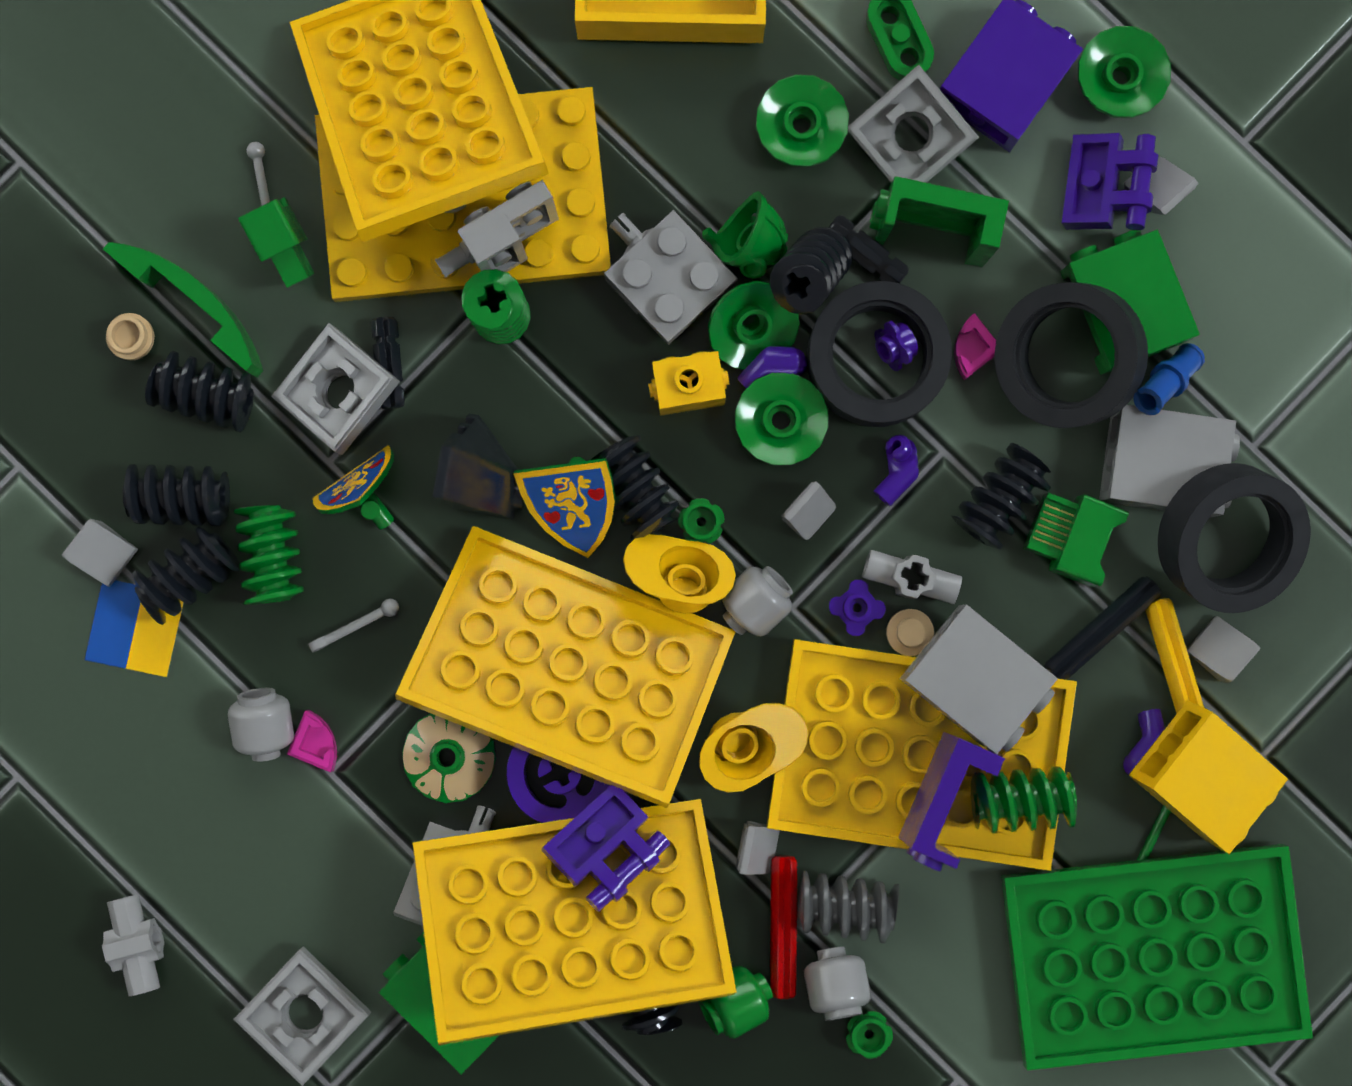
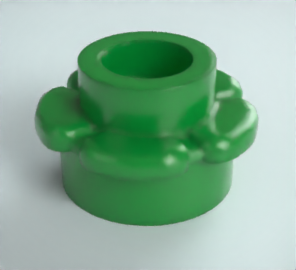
(701, 508)
(873, 1046)

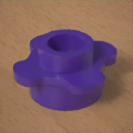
(896, 344)
(843, 607)

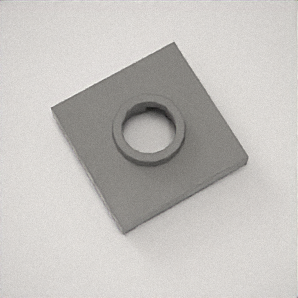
(921, 98)
(307, 386)
(269, 1022)

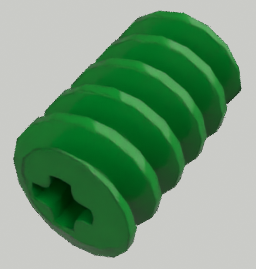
(478, 302)
(268, 554)
(1024, 798)

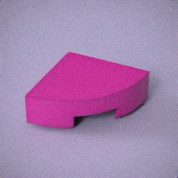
(973, 347)
(314, 742)

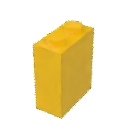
(1208, 776)

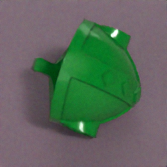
(749, 240)

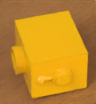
(675, 397)

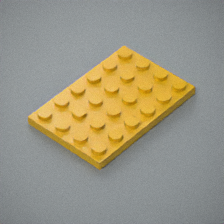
(415, 108)
(405, 258)
(567, 666)
(874, 747)
(527, 950)

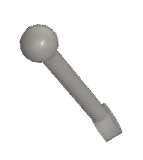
(256, 152)
(388, 608)

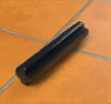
(1103, 628)

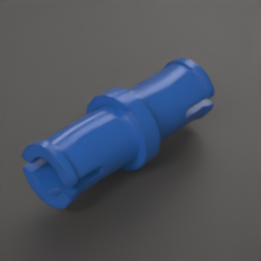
(1169, 379)

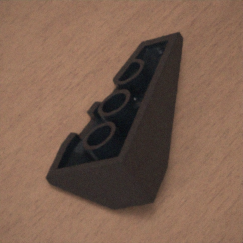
(477, 472)

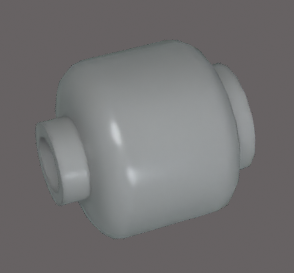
(757, 601)
(260, 724)
(837, 984)

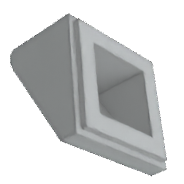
(1168, 186)
(809, 511)
(99, 551)
(1222, 650)
(756, 848)

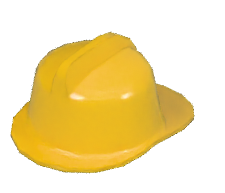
(679, 571)
(752, 746)

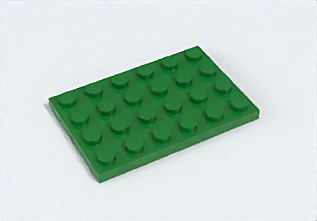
(1156, 957)

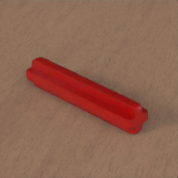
(783, 927)

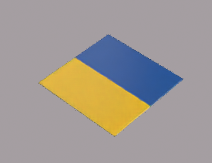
(127, 634)

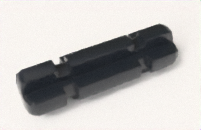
(870, 253)
(387, 354)

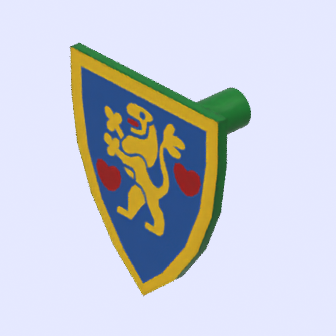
(358, 490)
(571, 501)

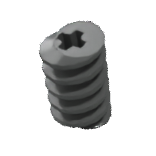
(847, 907)

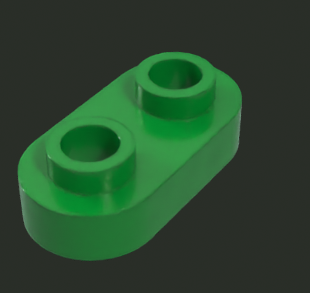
(900, 38)

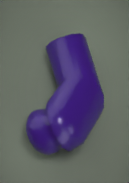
(774, 360)
(902, 468)
(1151, 728)

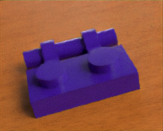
(1094, 180)
(597, 834)

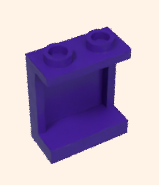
(1009, 72)
(937, 796)

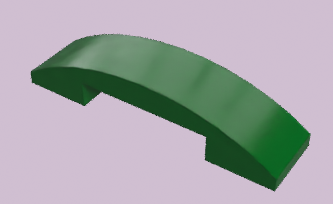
(150, 268)

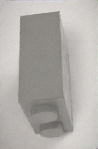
(1159, 453)
(980, 680)

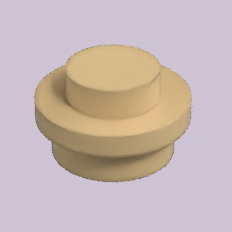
(130, 336)
(909, 632)

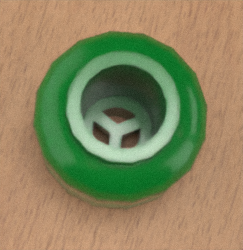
(743, 1010)

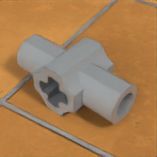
(935, 582)
(133, 945)

